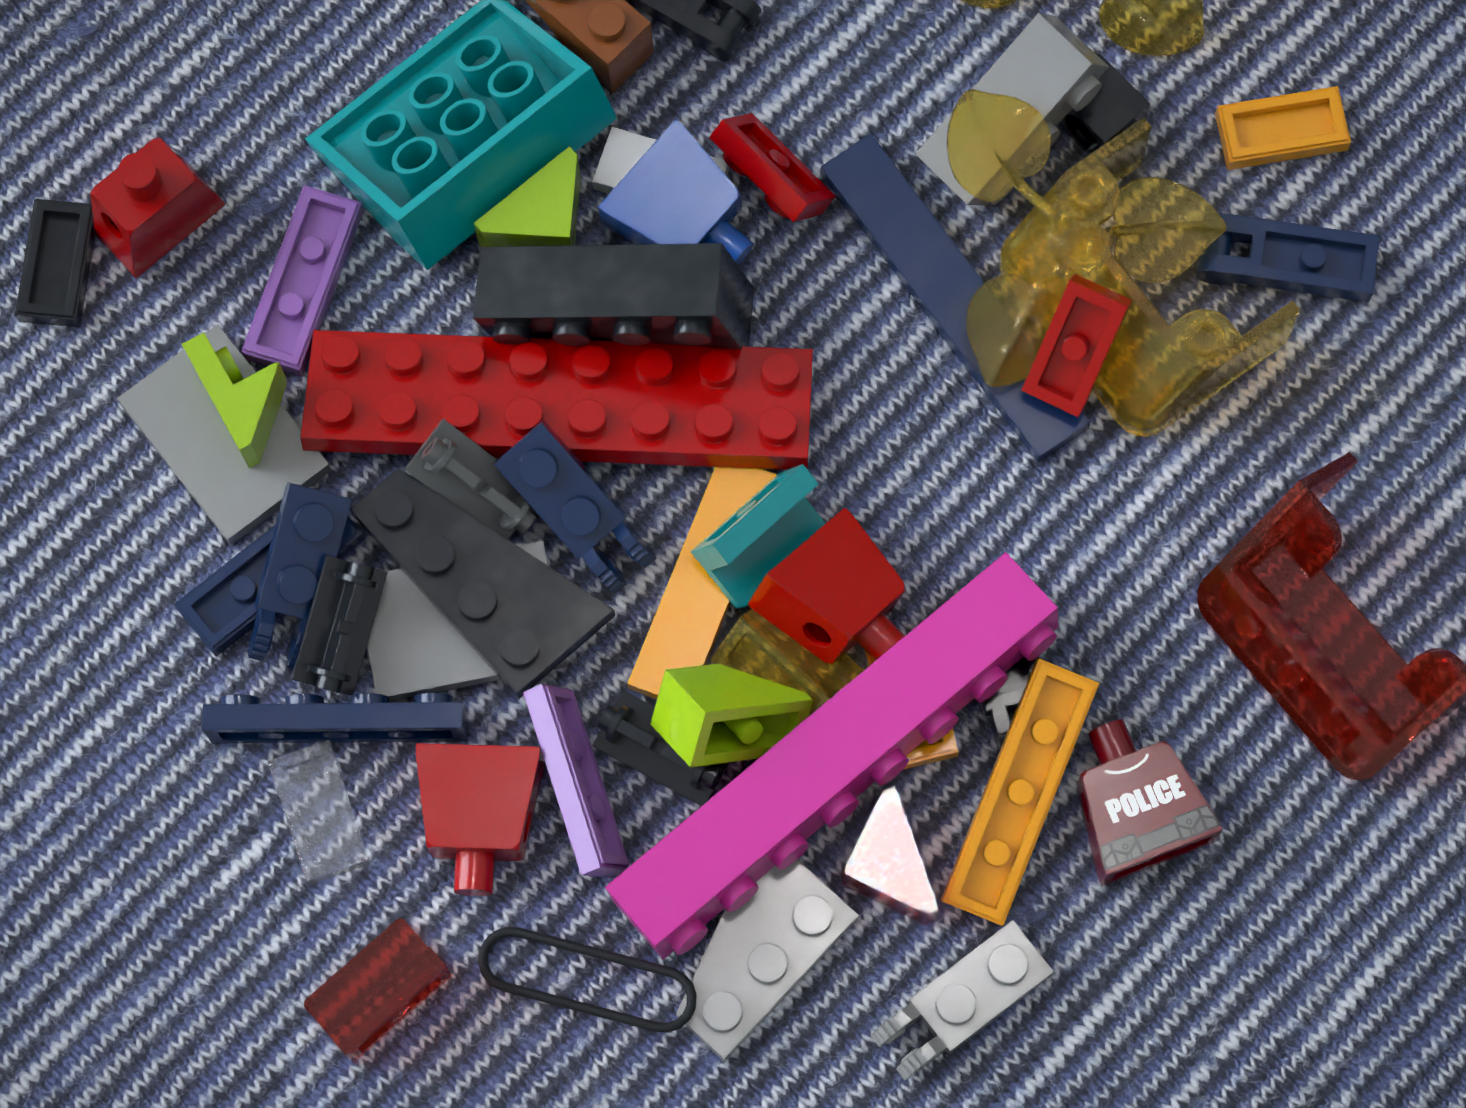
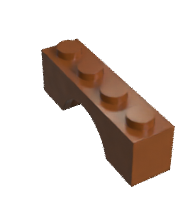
(601, 33)

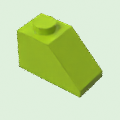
(724, 713)

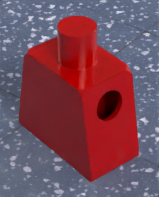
(150, 205)
(833, 593)
(478, 806)

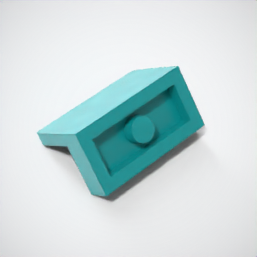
(760, 535)

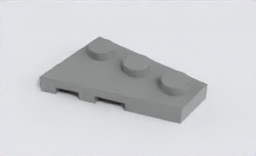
(763, 954)

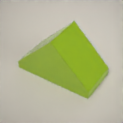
(539, 210)

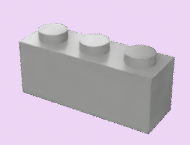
(1041, 67)

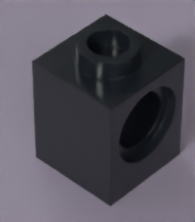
(1108, 114)

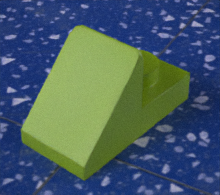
(244, 404)

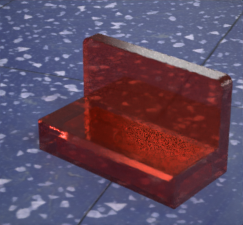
(377, 989)

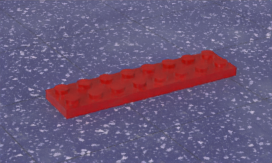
(598, 397)

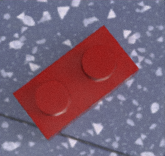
(762, 157)
(1076, 345)

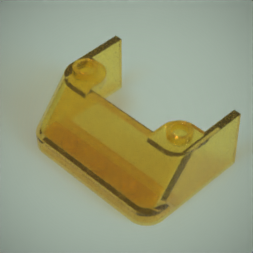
(1153, 367)

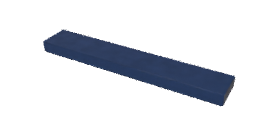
(937, 279)

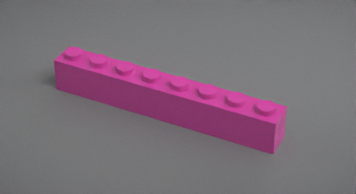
(835, 757)

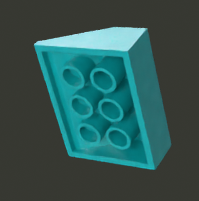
(461, 127)

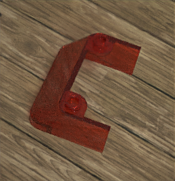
(1316, 645)

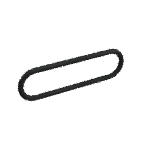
(581, 1006)

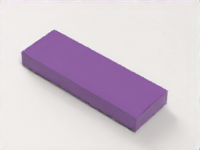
(302, 280)
(576, 781)

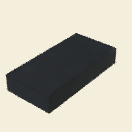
(56, 263)

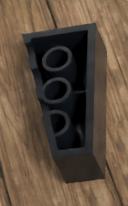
(614, 295)

